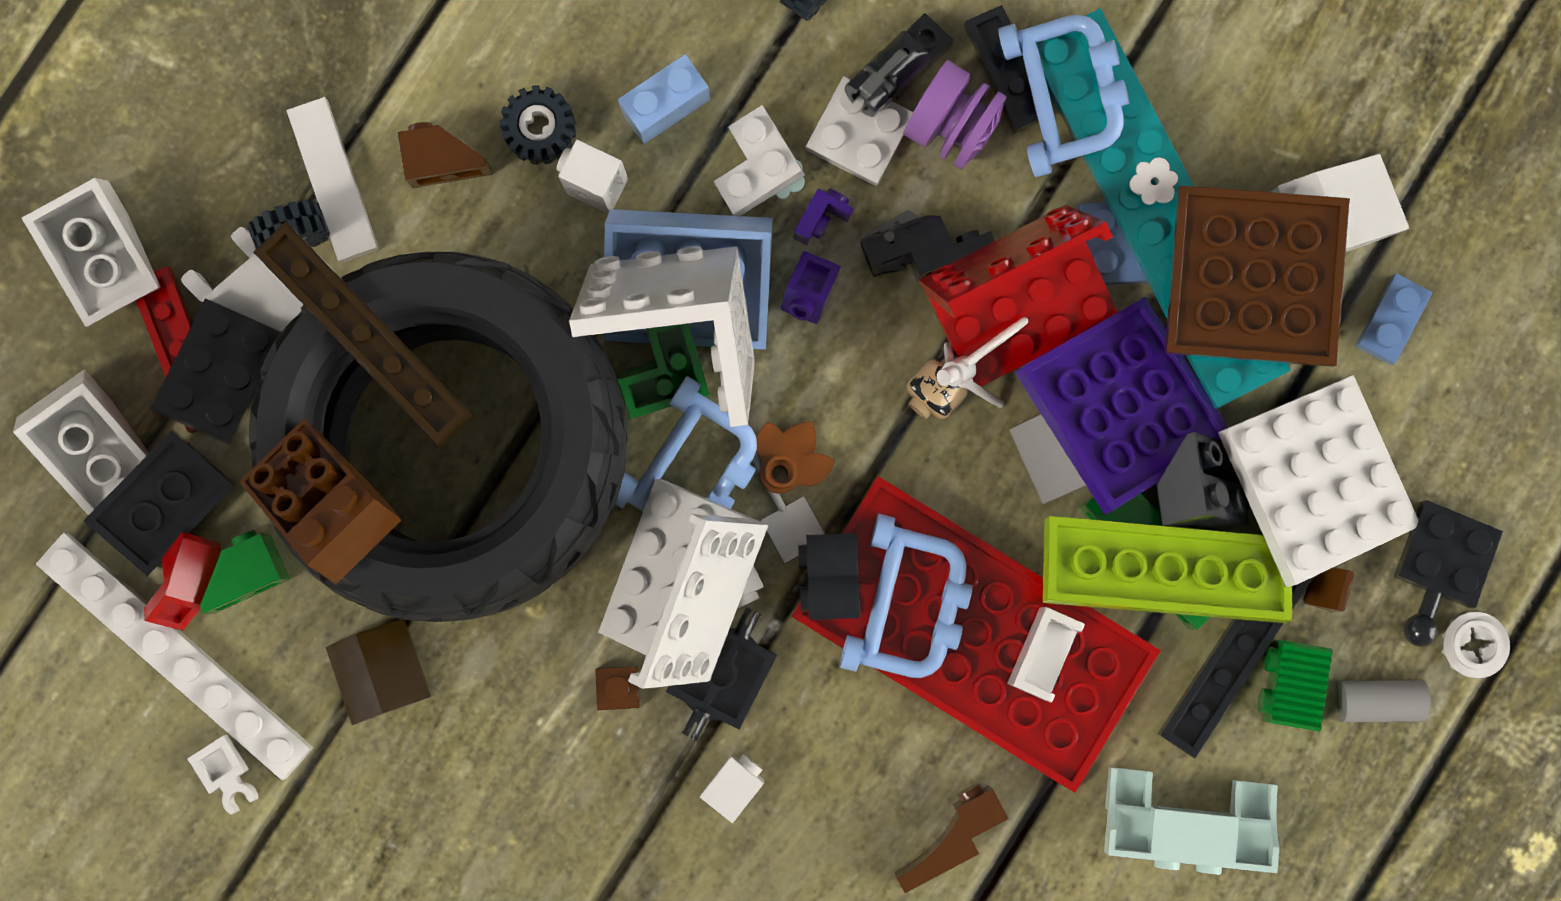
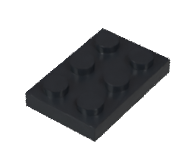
(215, 372)
(159, 501)

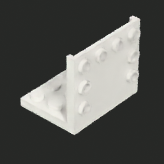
(676, 291)
(681, 585)

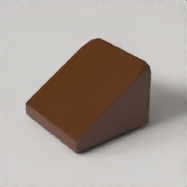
(1330, 590)

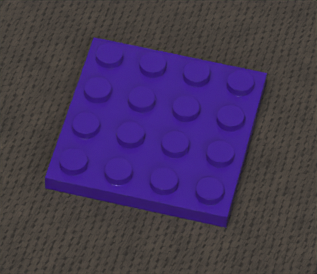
(1120, 403)

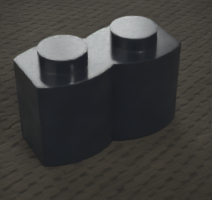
(831, 576)

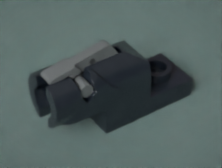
(899, 65)
(916, 242)

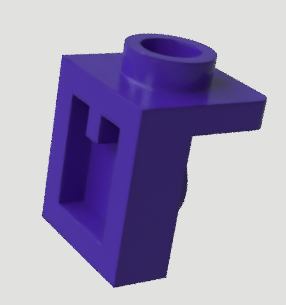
(814, 218)
(810, 287)

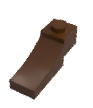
(975, 813)

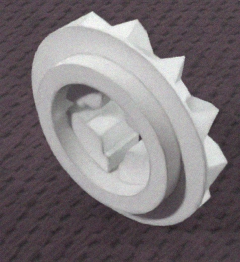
(1490, 656)

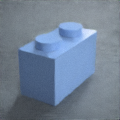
(664, 99)

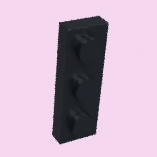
(1004, 75)

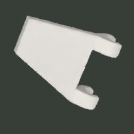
(249, 289)

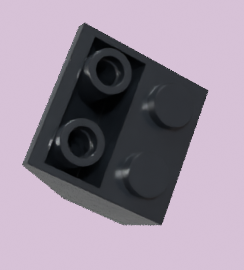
(1202, 488)

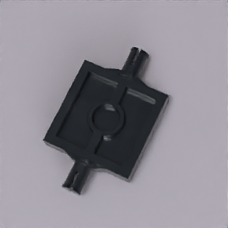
(733, 683)

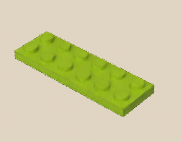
(1162, 570)

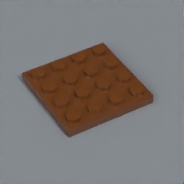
(1257, 276)

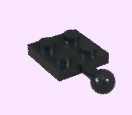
(1449, 560)

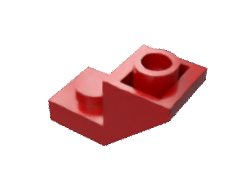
(186, 576)

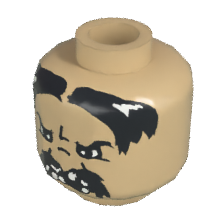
(930, 396)

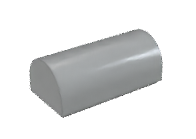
(1383, 700)

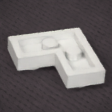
(768, 165)

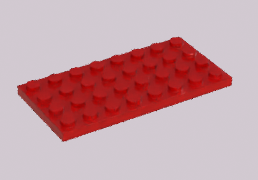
(971, 684)

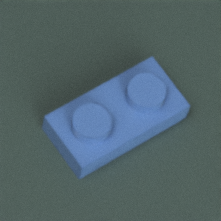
(1393, 319)

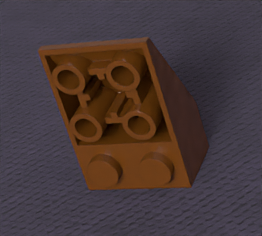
(319, 502)

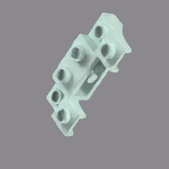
(1190, 836)

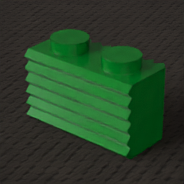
(1295, 685)

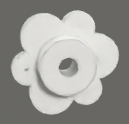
(1158, 171)

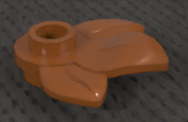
(794, 454)

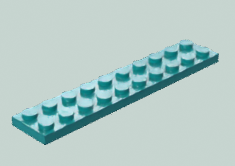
(1145, 227)

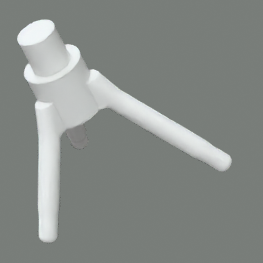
(963, 369)

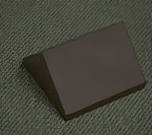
(378, 671)

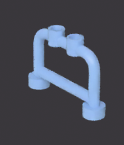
(1112, 93)
(693, 406)
(945, 632)

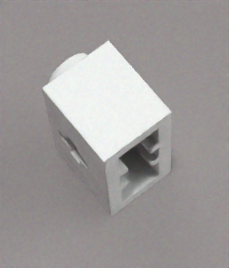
(592, 176)

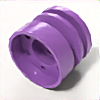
(955, 115)

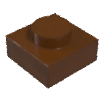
(614, 689)

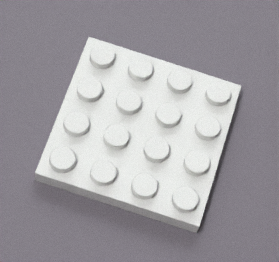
(1319, 480)

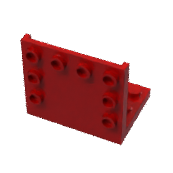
(1030, 273)

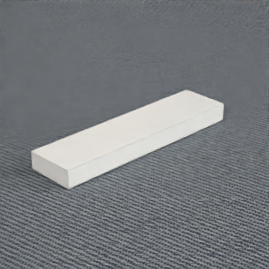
(332, 180)

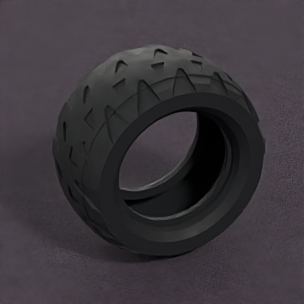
(579, 456)

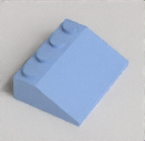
(667, 232)

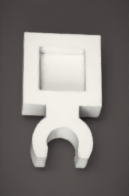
(220, 768)

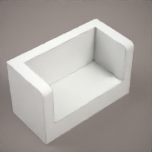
(1044, 653)

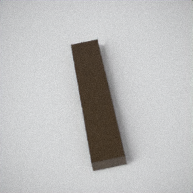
(363, 334)

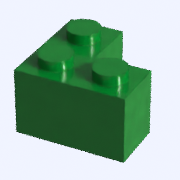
(653, 384)

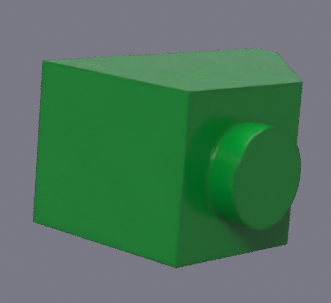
(244, 572)

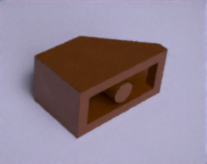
(437, 157)

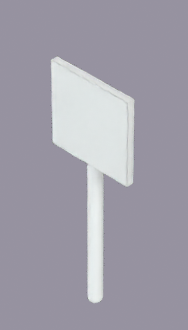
(790, 523)

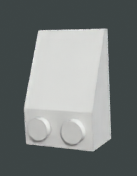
(1373, 201)
(93, 250)
(81, 440)

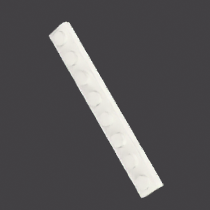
(175, 657)

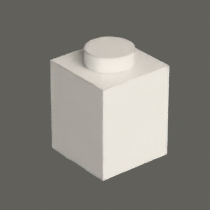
(733, 786)

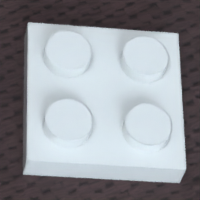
(857, 141)

